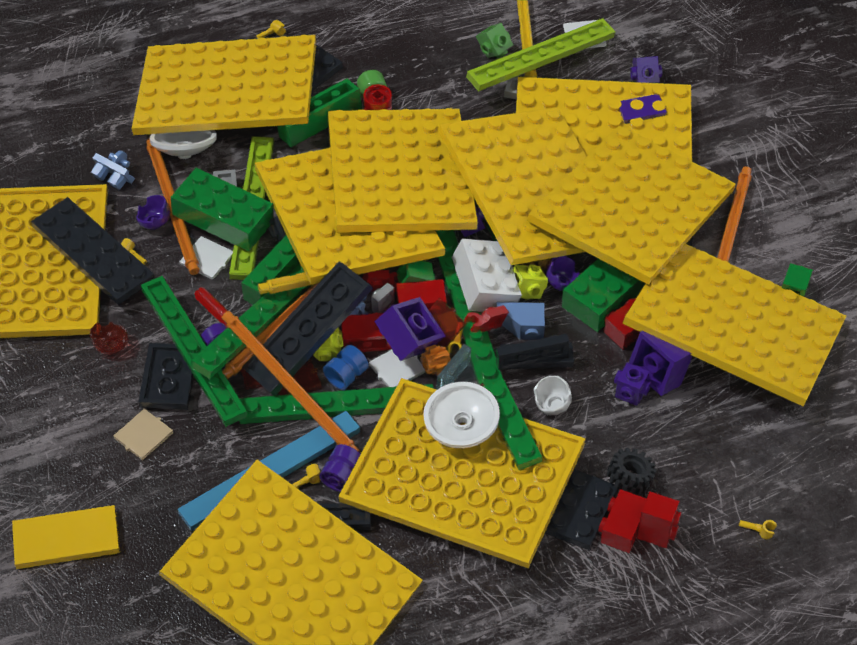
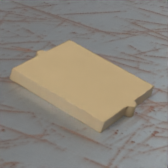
(143, 434)

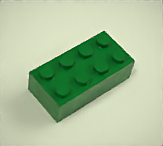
(222, 209)
(599, 292)

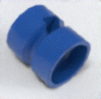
(344, 368)

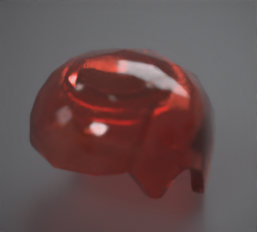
(108, 338)

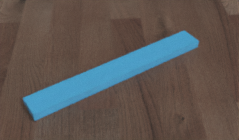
(281, 462)

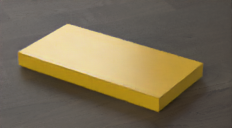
(65, 537)

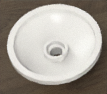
(183, 143)
(461, 404)

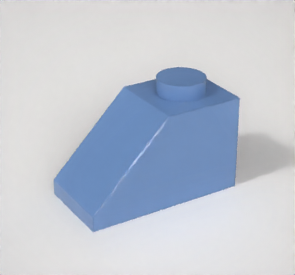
(525, 320)

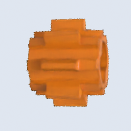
(435, 359)

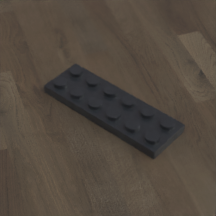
(92, 250)
(310, 324)

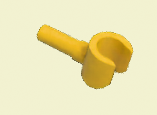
(275, 27)
(129, 245)
(457, 340)
(312, 476)
(762, 529)

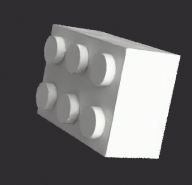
(485, 274)

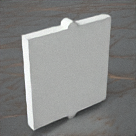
(211, 257)
(391, 369)

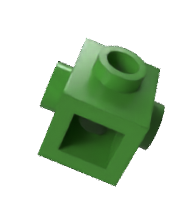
(494, 41)

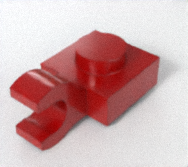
(379, 278)
(490, 319)

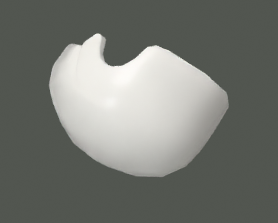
(552, 395)

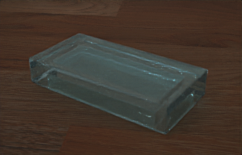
(454, 367)

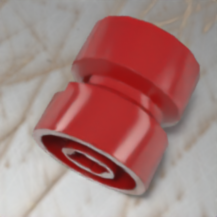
(377, 98)

